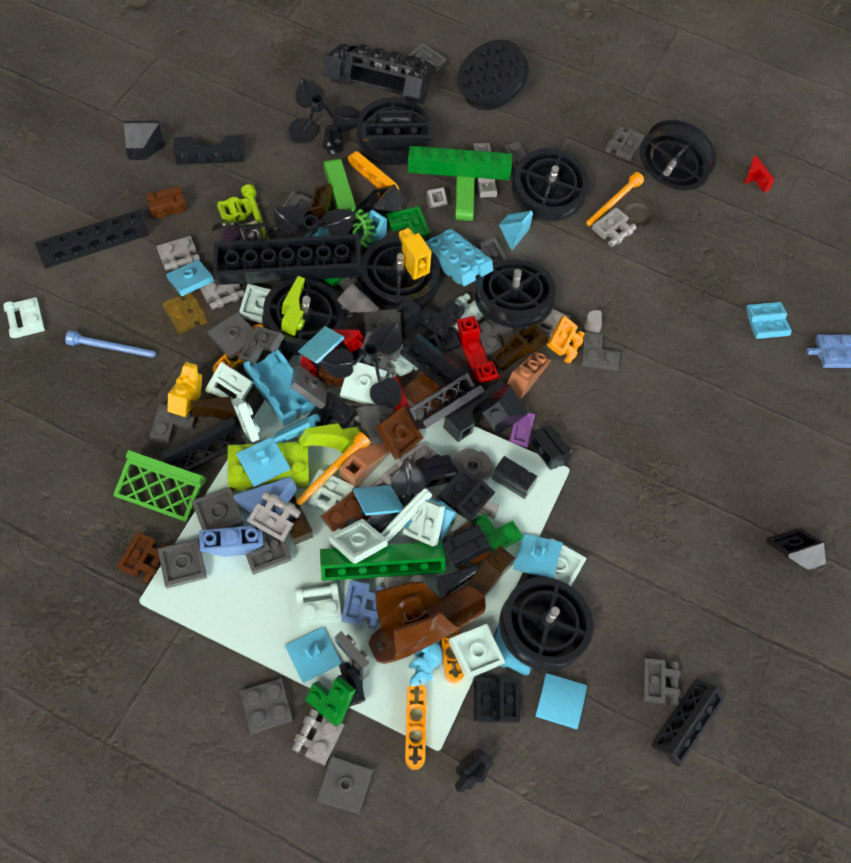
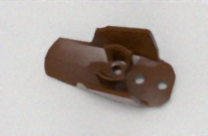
(416, 618)

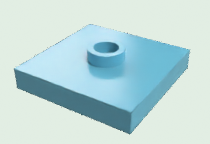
(190, 277)

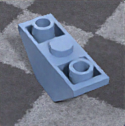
(284, 488)
(231, 541)

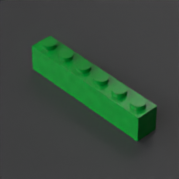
(459, 163)
(387, 562)

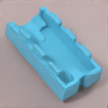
(459, 257)
(274, 381)

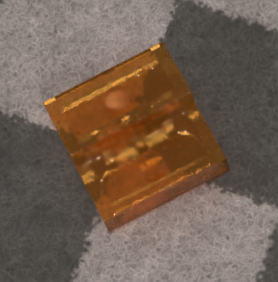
(421, 388)

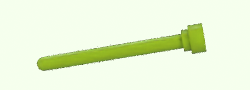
(248, 191)

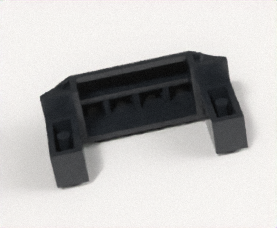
(379, 70)

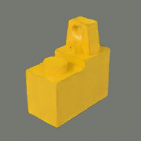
(416, 253)
(186, 389)

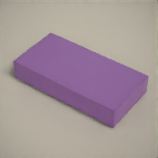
(522, 430)

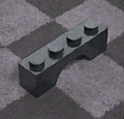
(228, 151)
(460, 421)

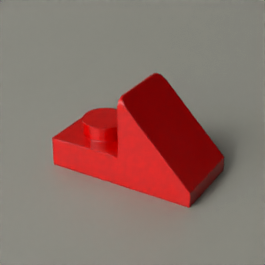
(759, 173)

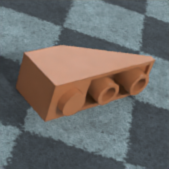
(528, 373)
(363, 463)

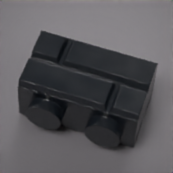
(550, 447)
(437, 470)
(514, 477)
(466, 545)

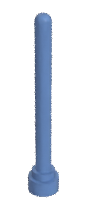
(74, 338)

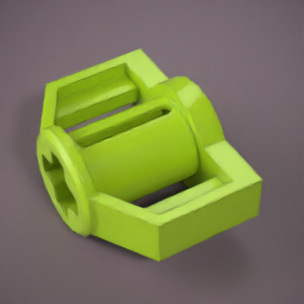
(234, 205)

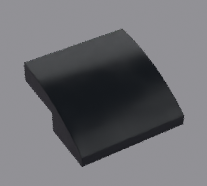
(466, 494)
(497, 700)

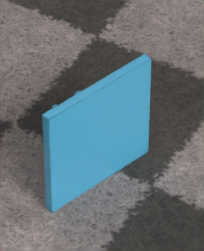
(321, 344)
(263, 461)
(378, 500)
(538, 556)
(313, 654)

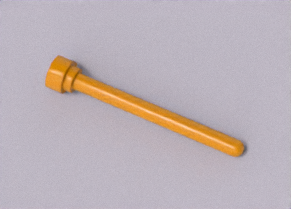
(635, 180)
(360, 441)

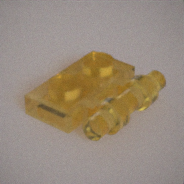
(180, 317)

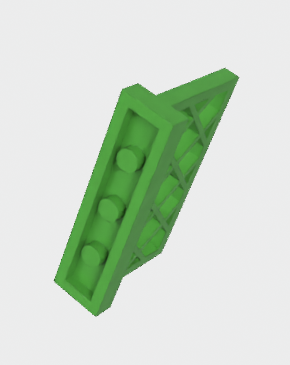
(164, 469)

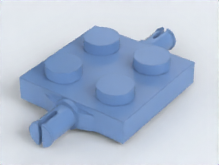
(832, 350)

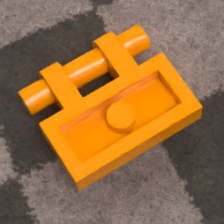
(561, 337)

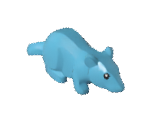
(424, 663)

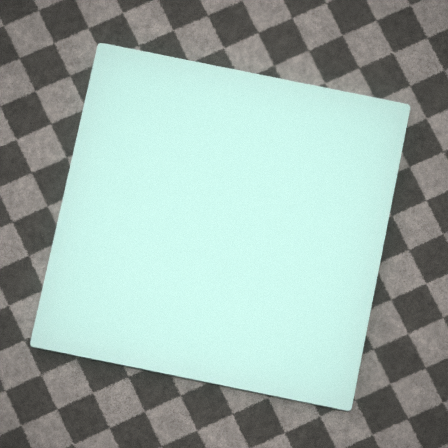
(261, 612)

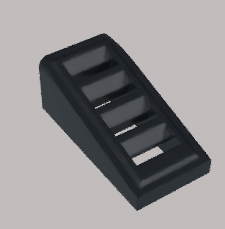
(450, 582)

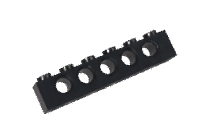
(91, 239)

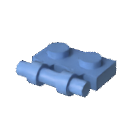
(356, 602)

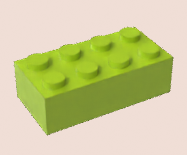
(294, 454)

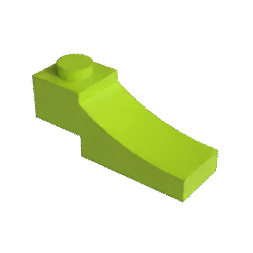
(293, 316)
(329, 436)

